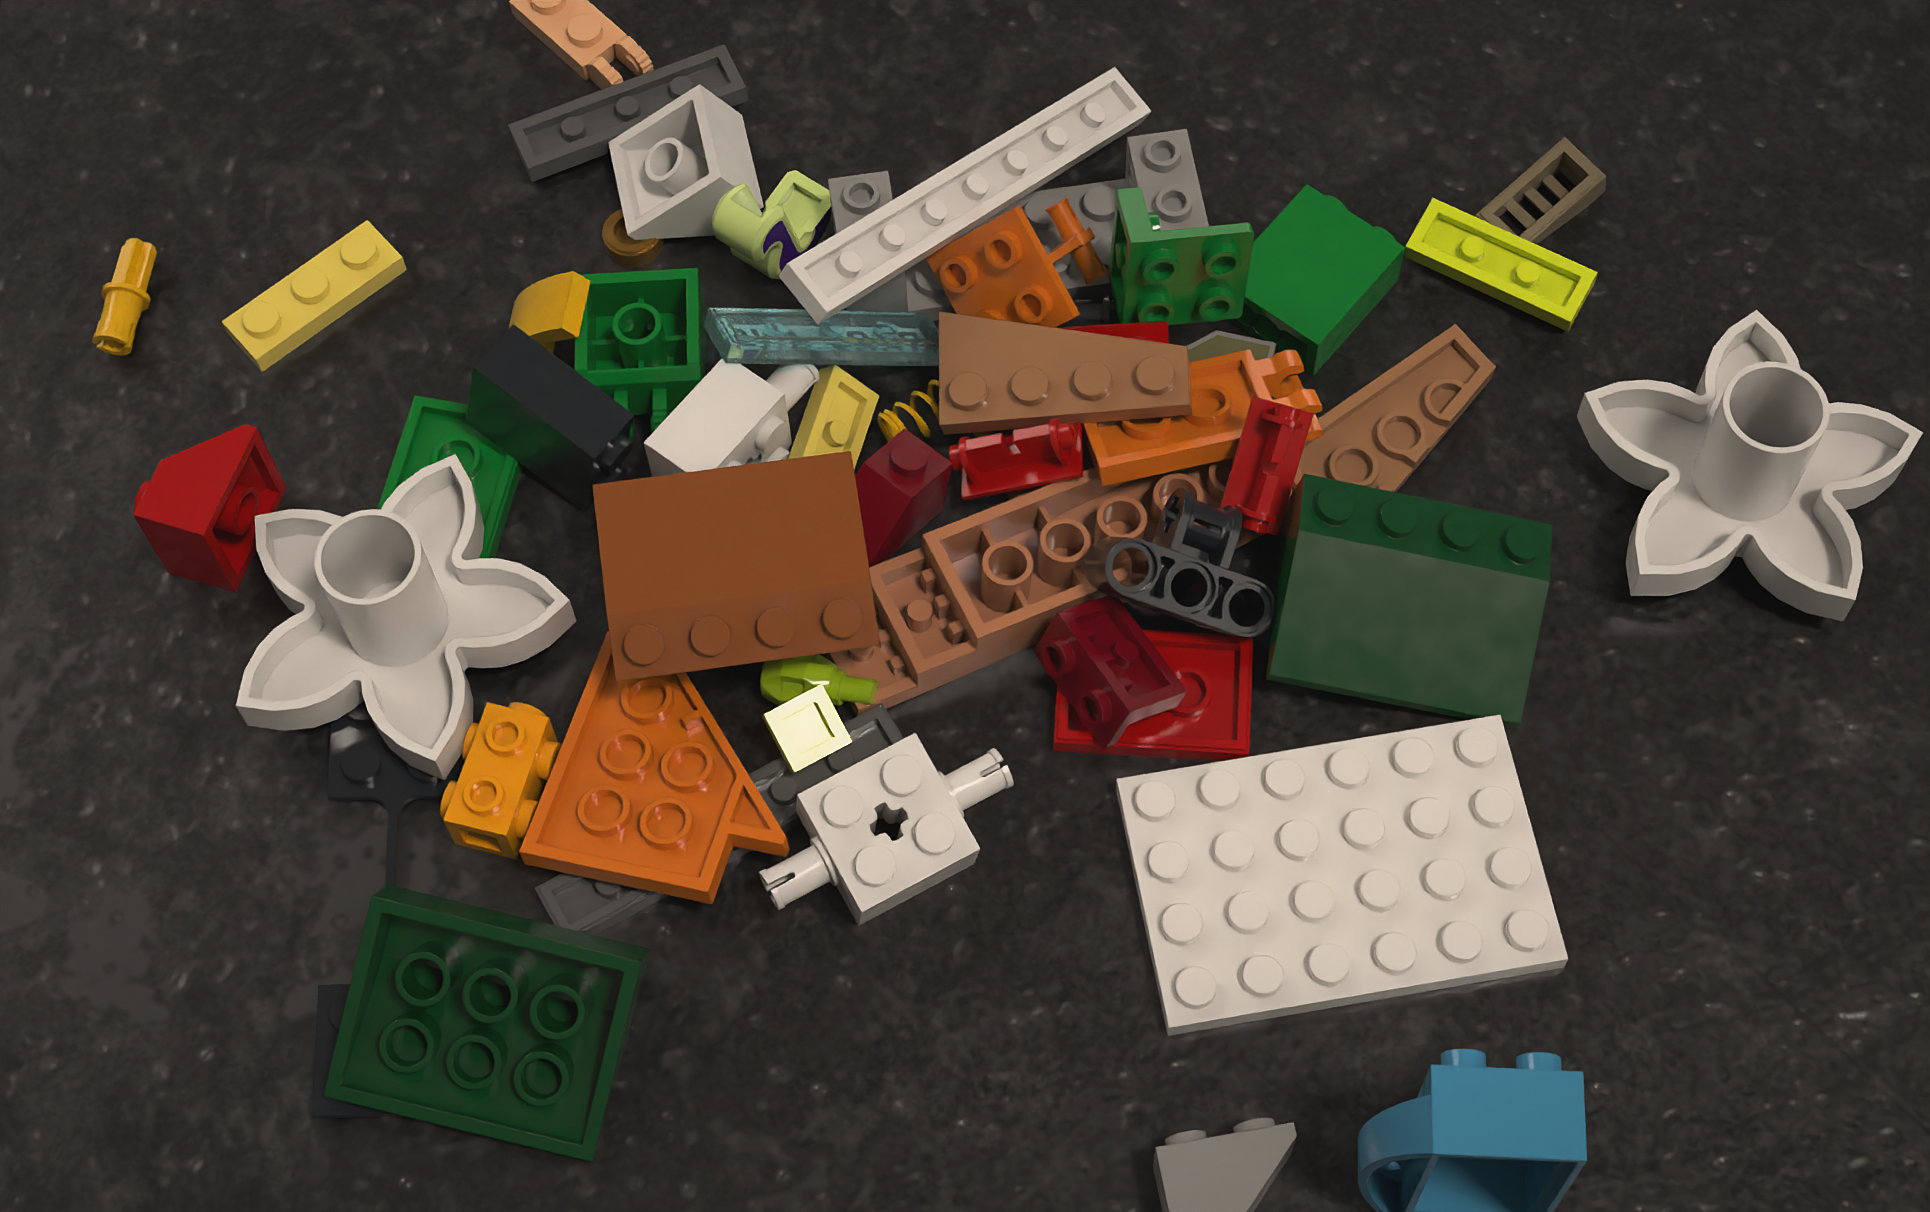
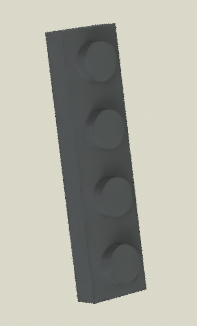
(586, 125)

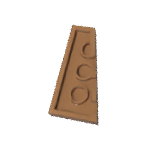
(1027, 374)
(1400, 416)

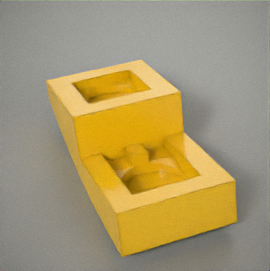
(552, 308)

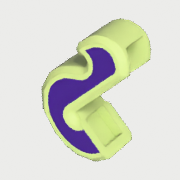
(790, 224)

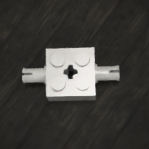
(730, 420)
(902, 789)

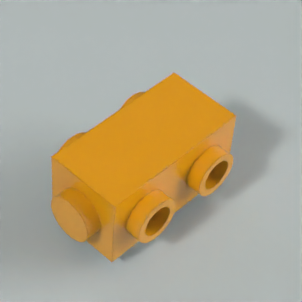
(501, 778)

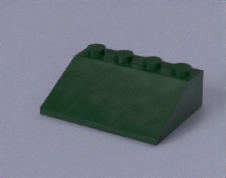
(1408, 600)
(486, 1021)

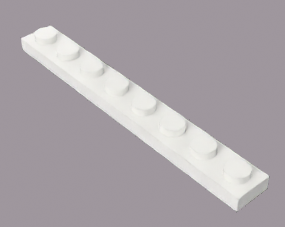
(962, 196)

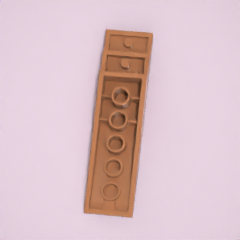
(1004, 574)

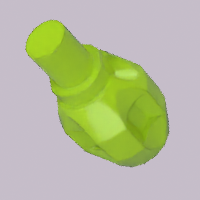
(791, 677)

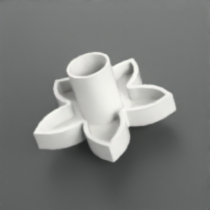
(1747, 472)
(394, 617)

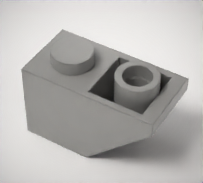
(1222, 1170)

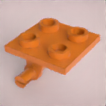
(1008, 275)

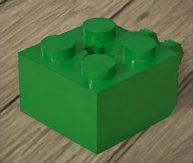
(644, 339)

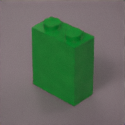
(1316, 277)

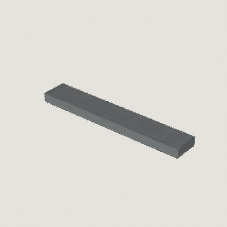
(596, 905)

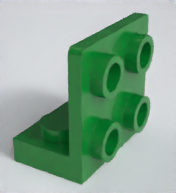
(1175, 272)

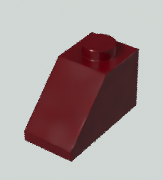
(900, 493)

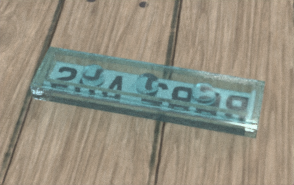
(842, 339)

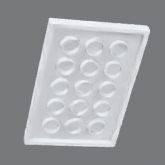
(1338, 875)

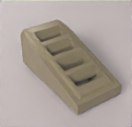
(1561, 158)

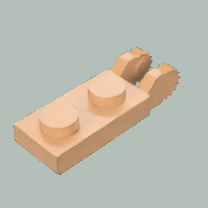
(582, 38)

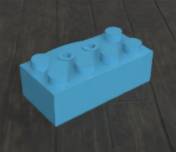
(1478, 1138)

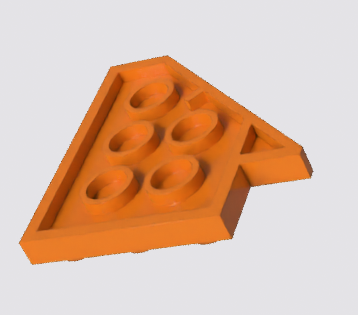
(647, 791)

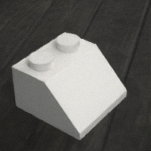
(681, 165)

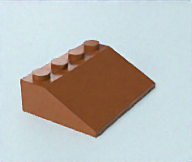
(734, 566)

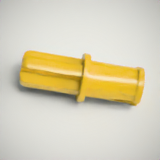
(125, 298)

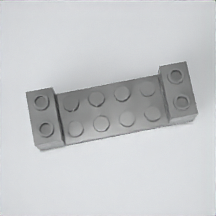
(1155, 162)

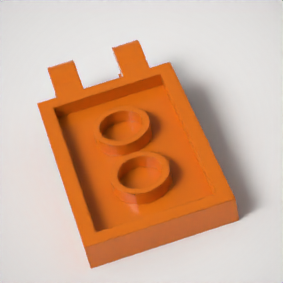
(1220, 404)

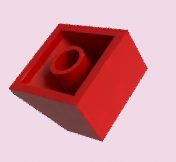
(205, 506)

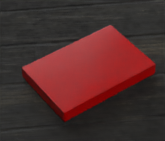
(1206, 724)

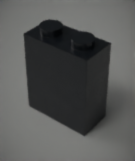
(548, 417)

